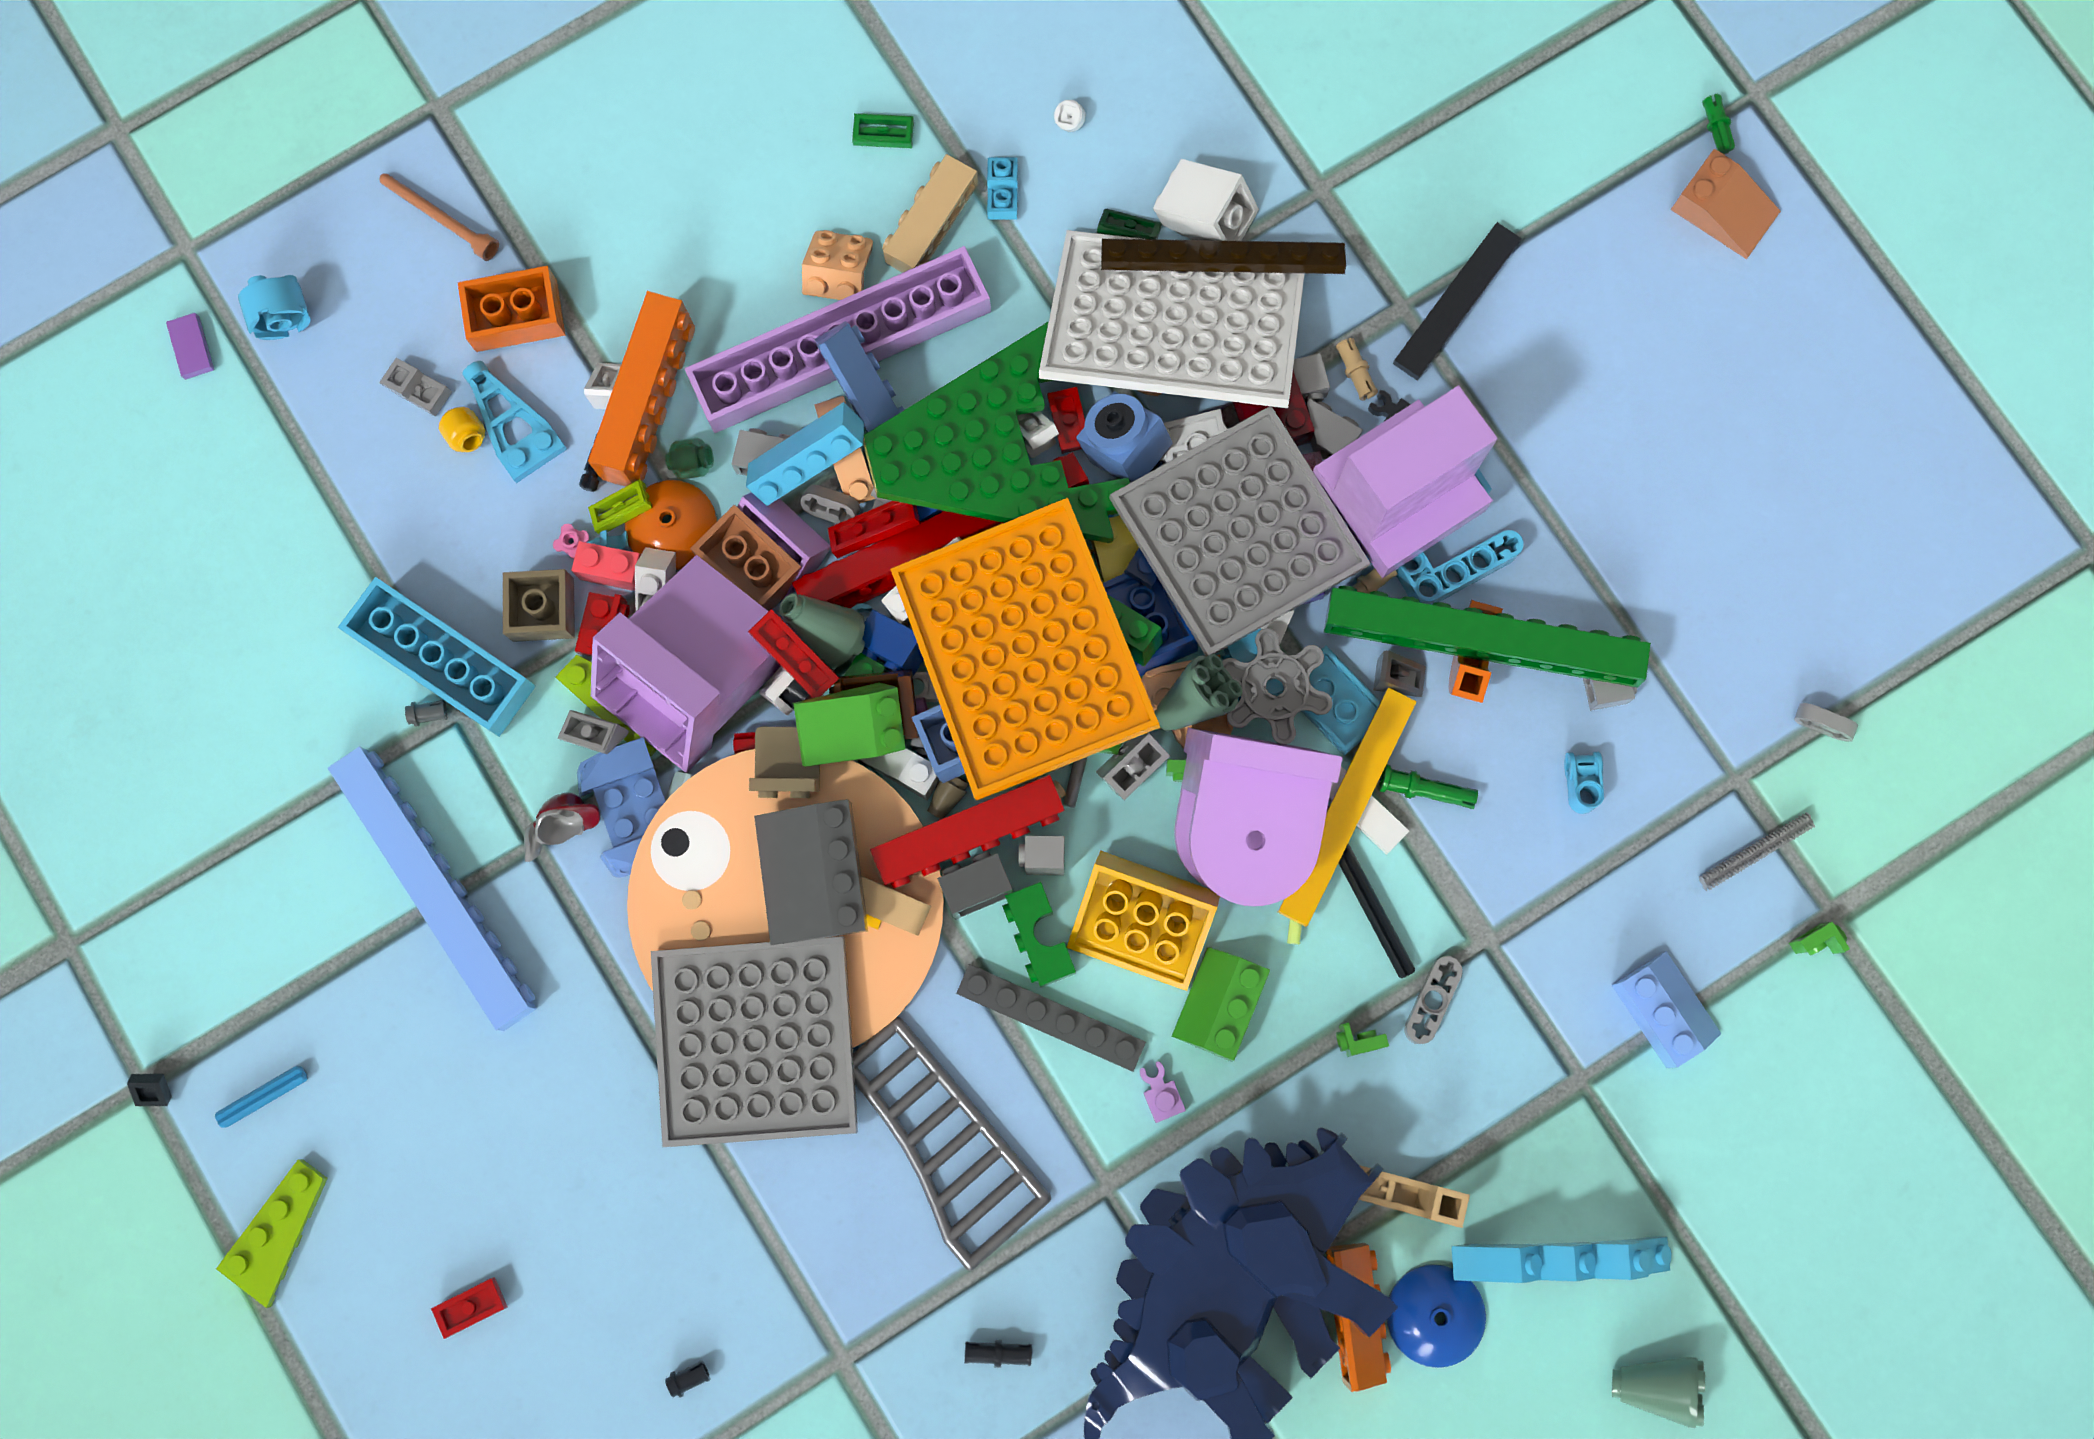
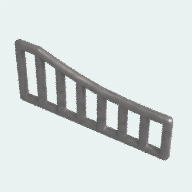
(924, 1170)

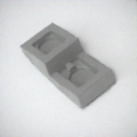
(415, 387)

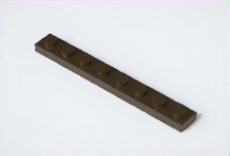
(1223, 256)

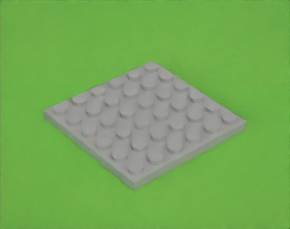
(1239, 531)
(754, 1042)

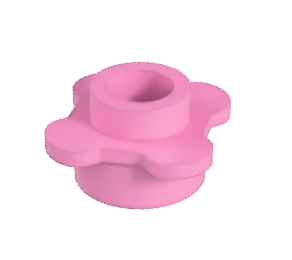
(567, 533)

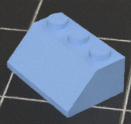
(1667, 1011)

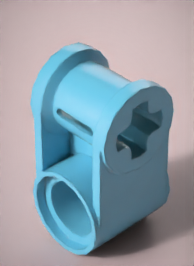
(1584, 774)

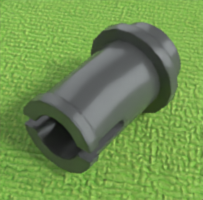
(425, 712)

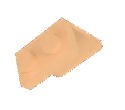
(835, 265)

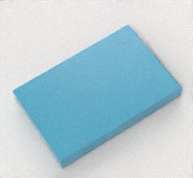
(1351, 707)

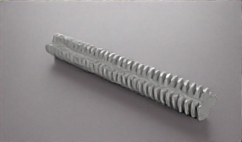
(1756, 851)

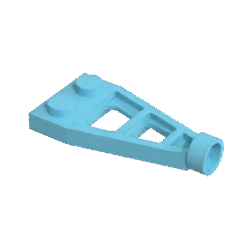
(529, 452)

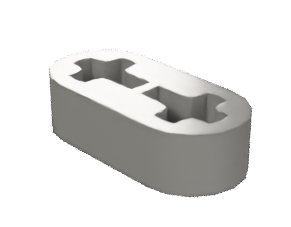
(829, 504)
(1826, 722)

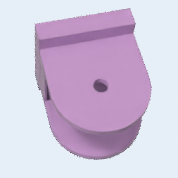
(1252, 814)

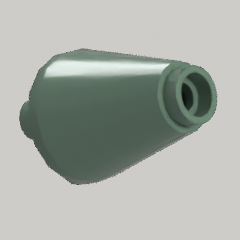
(825, 627)
(1198, 694)
(1664, 1389)

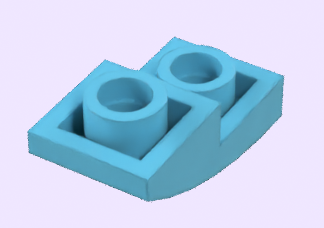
(1002, 188)

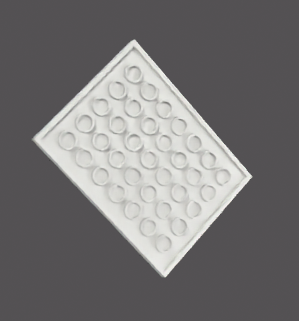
(1172, 329)

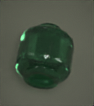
(689, 458)

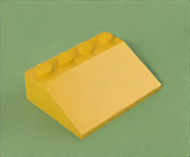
(1143, 920)

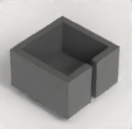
(975, 885)

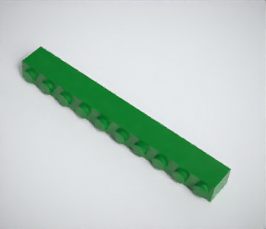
(1487, 636)

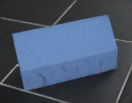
(858, 375)

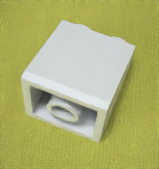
(1206, 203)

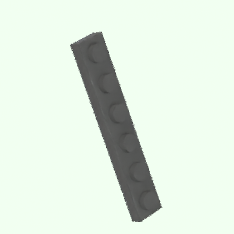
(1051, 1018)

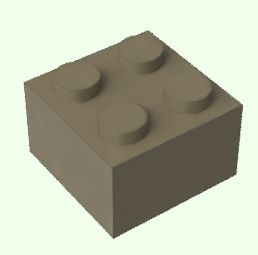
(538, 605)

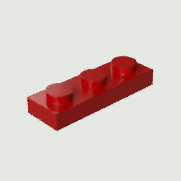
(872, 527)
(793, 654)

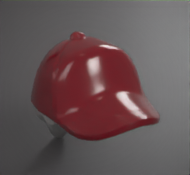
(559, 821)

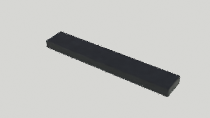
(1457, 301)

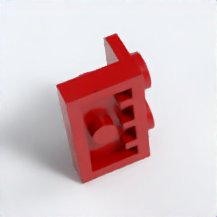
(597, 614)

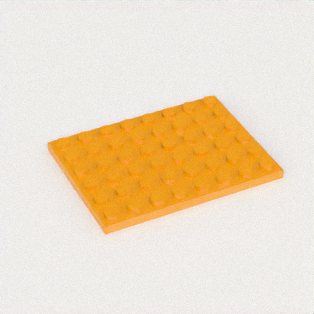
(1023, 649)

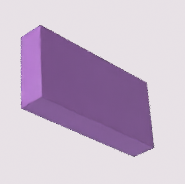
(190, 346)

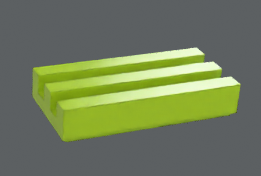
(621, 511)

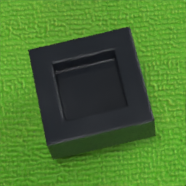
(149, 1089)

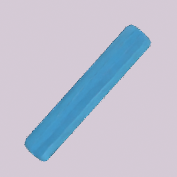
(261, 1096)

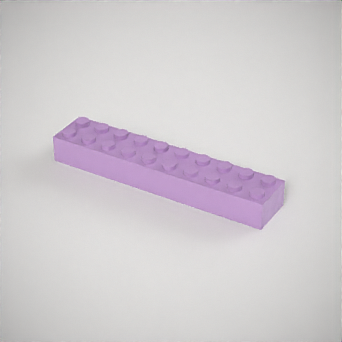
(789, 363)

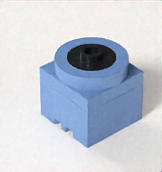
(1123, 437)

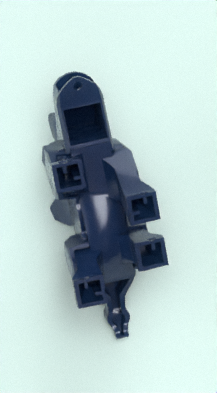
(1219, 1267)

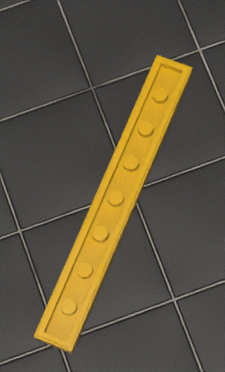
(1351, 801)

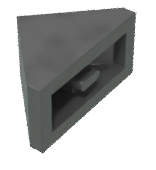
(1399, 674)

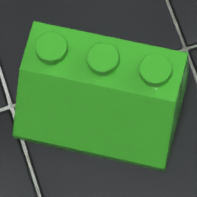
(1220, 1003)

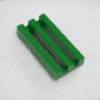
(882, 135)

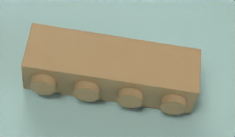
(931, 215)

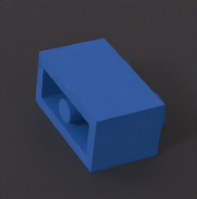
(891, 643)

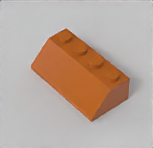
(1360, 1357)

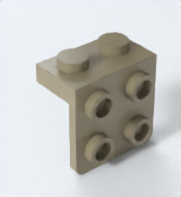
(780, 765)

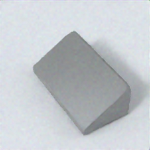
(591, 732)

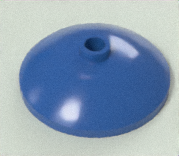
(1419, 1298)

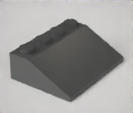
(811, 872)

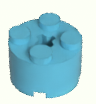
(273, 307)

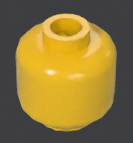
(462, 429)

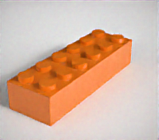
(642, 390)

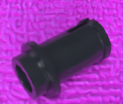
(687, 1379)

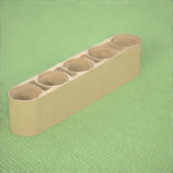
(894, 907)

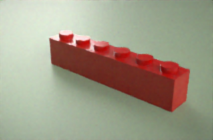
(967, 830)

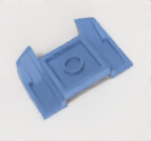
(626, 797)

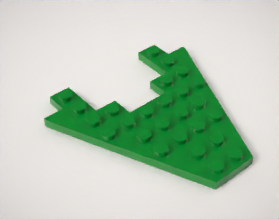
(967, 450)

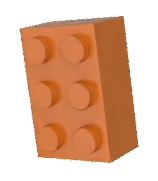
(511, 308)

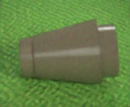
(947, 796)

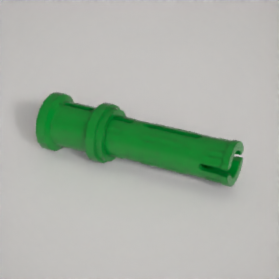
(1413, 785)

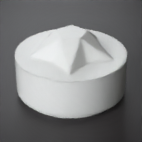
(1069, 115)

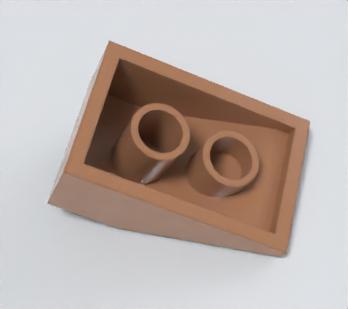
(1727, 204)

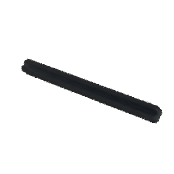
(1375, 913)

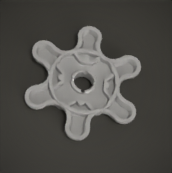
(1291, 671)

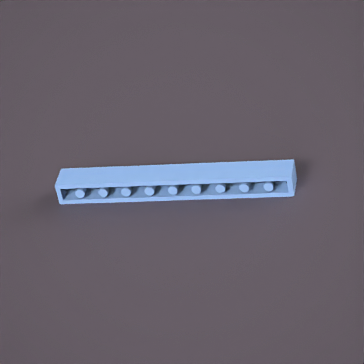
(433, 889)

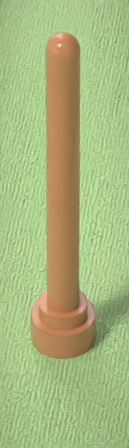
(482, 244)

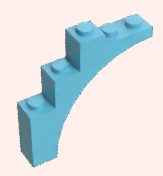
(1561, 1261)

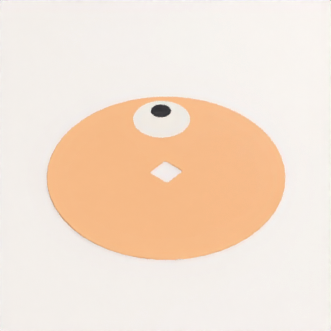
(710, 845)

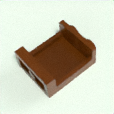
(901, 679)

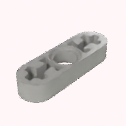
(1451, 982)

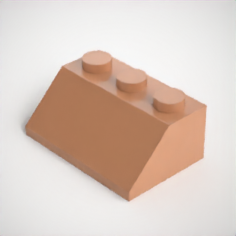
(748, 558)

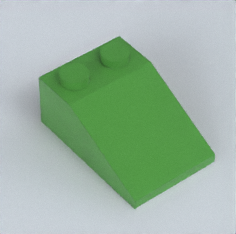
(850, 725)

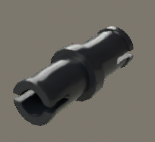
(998, 1353)

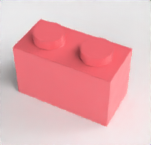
(605, 565)

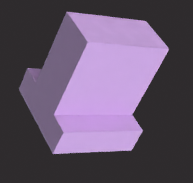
(1411, 479)
(682, 662)

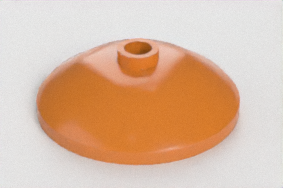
(691, 519)

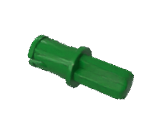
(1719, 124)

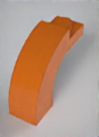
(1468, 675)

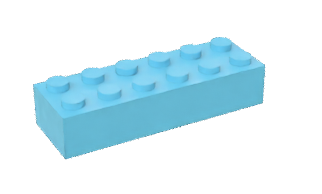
(437, 656)

